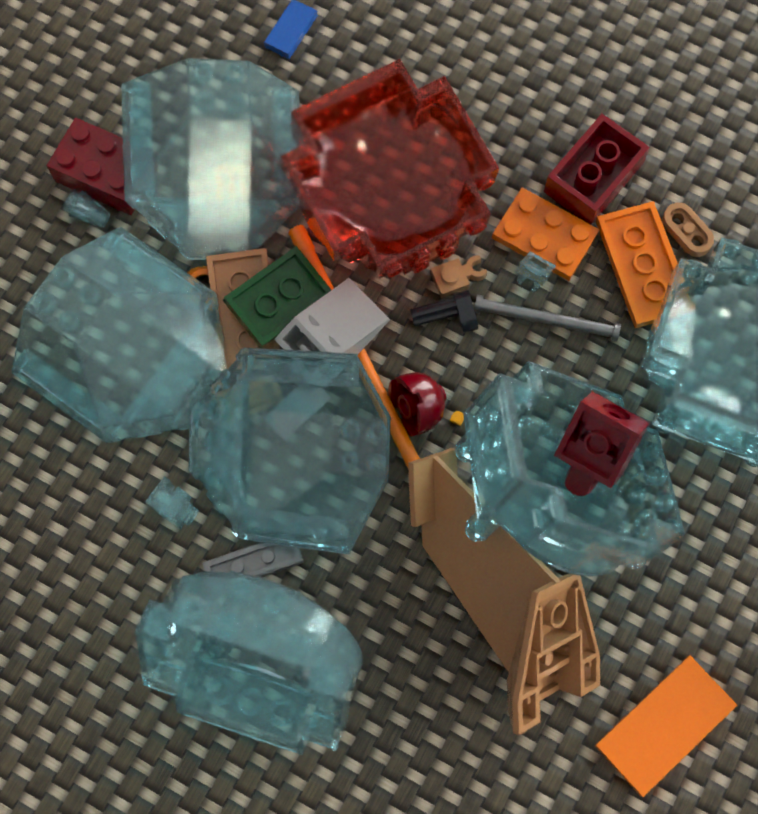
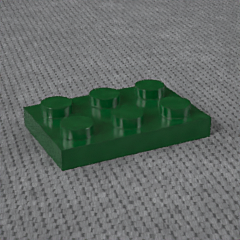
(276, 296)

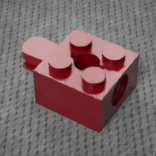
(599, 444)

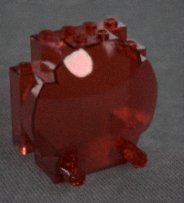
(389, 171)

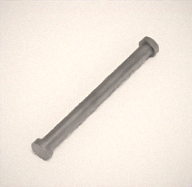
(547, 318)

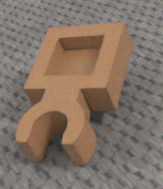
(454, 277)

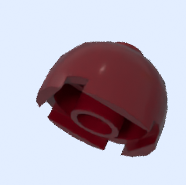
(418, 401)

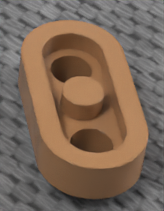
(691, 229)

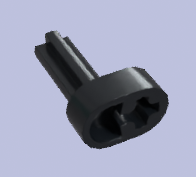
(458, 305)

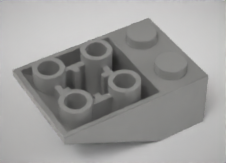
(335, 323)

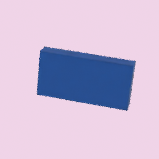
(290, 29)

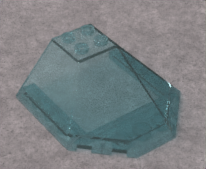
(208, 154)
(121, 339)
(292, 447)

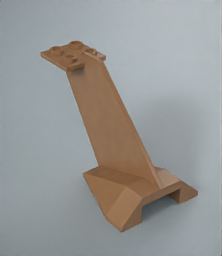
(521, 608)

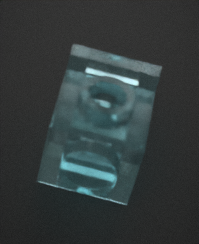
(172, 504)

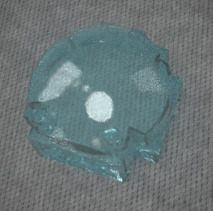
(707, 351)
(522, 487)
(251, 658)

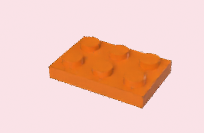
(546, 231)

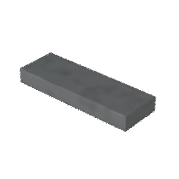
(256, 560)

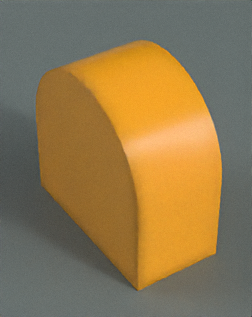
(457, 418)

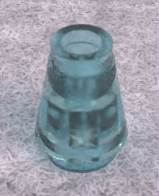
(84, 208)

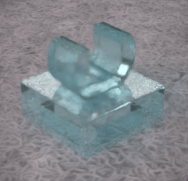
(535, 269)

